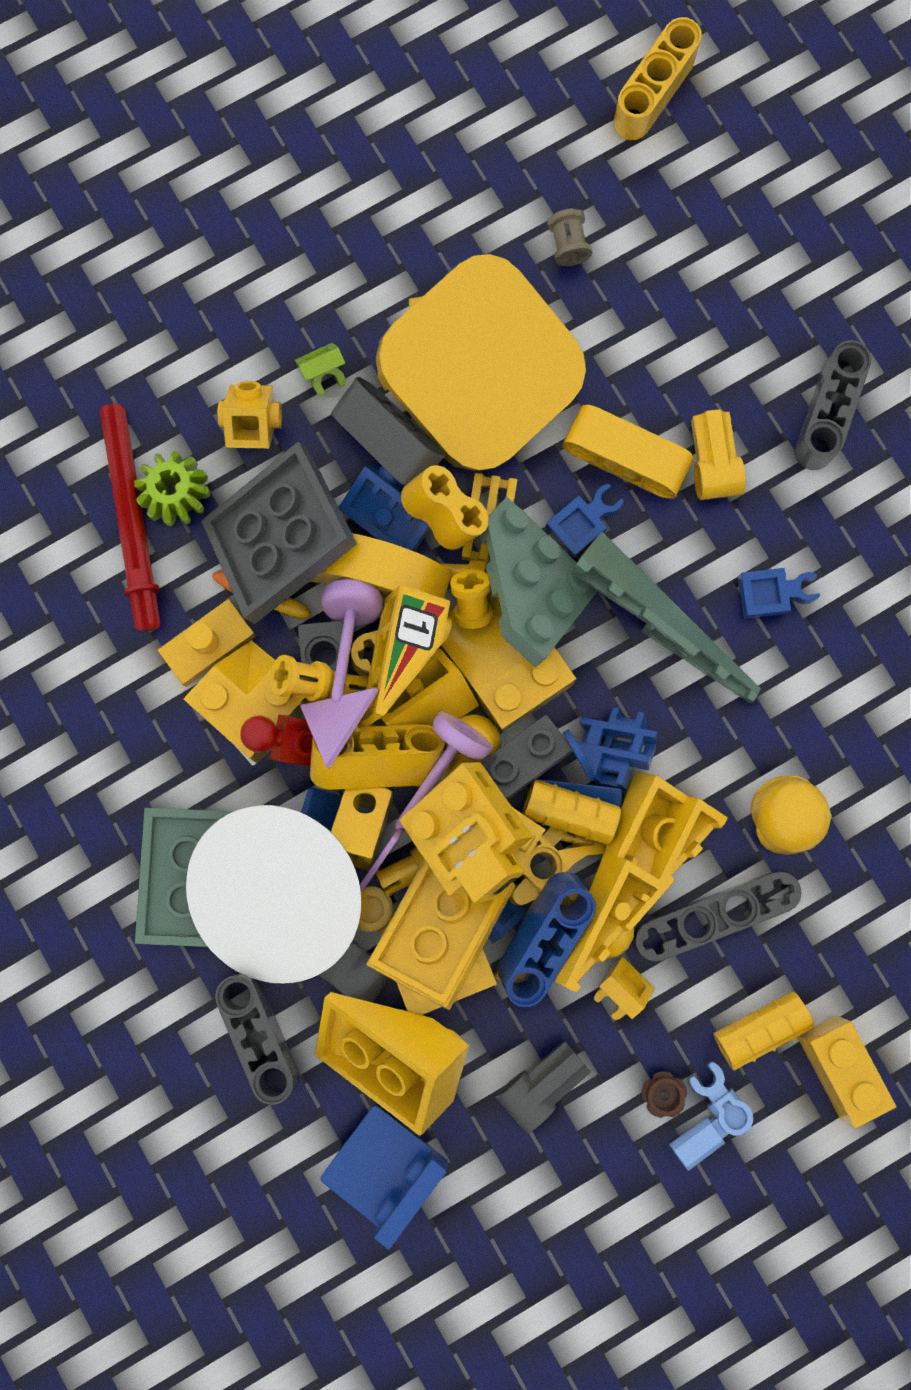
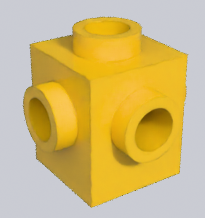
(249, 415)

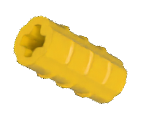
(571, 812)
(763, 1030)

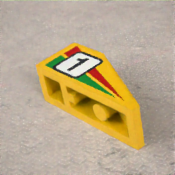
(407, 637)

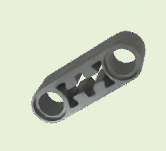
(833, 380)
(386, 431)
(250, 1053)

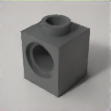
(319, 635)

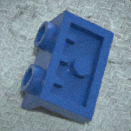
(377, 508)

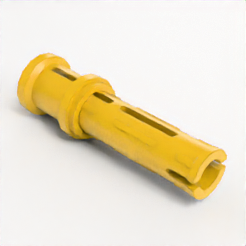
(316, 679)

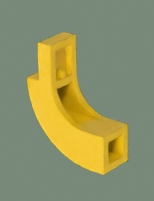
(387, 567)

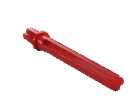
(130, 519)

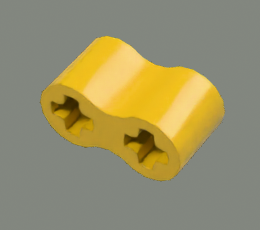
(442, 505)

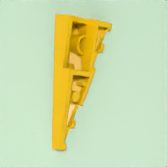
(652, 841)

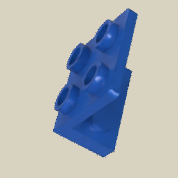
(385, 1173)

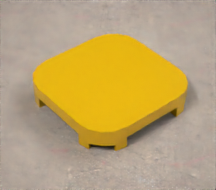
(481, 363)

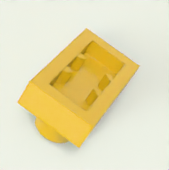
(206, 643)

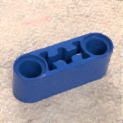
(545, 939)

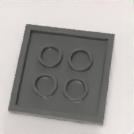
(277, 533)

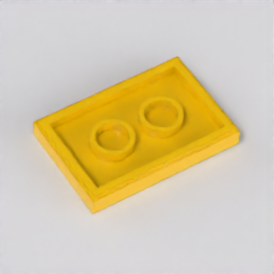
(435, 938)

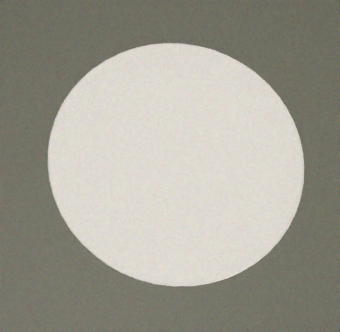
(273, 894)

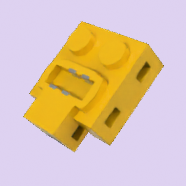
(468, 834)

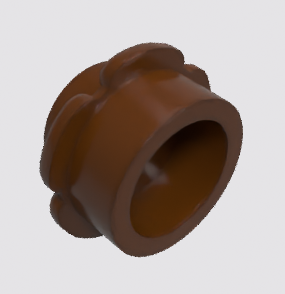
(673, 1103)

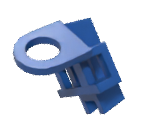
(614, 755)

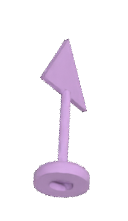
(337, 717)
(459, 738)

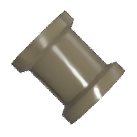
(573, 251)

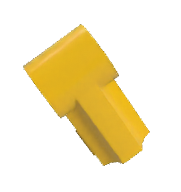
(717, 468)

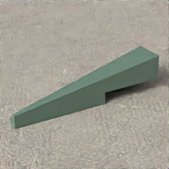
(623, 582)

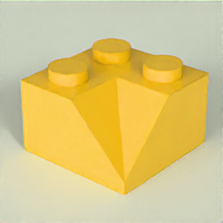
(239, 690)

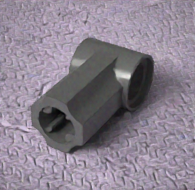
(533, 1094)

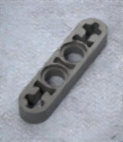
(718, 921)

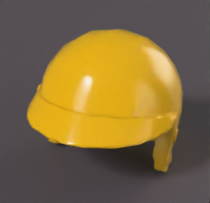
(790, 815)

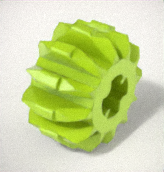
(156, 488)

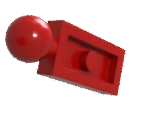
(289, 739)

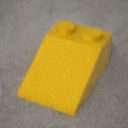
(500, 676)
(392, 1057)

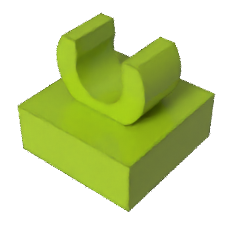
(319, 363)

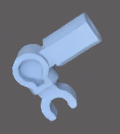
(707, 1136)

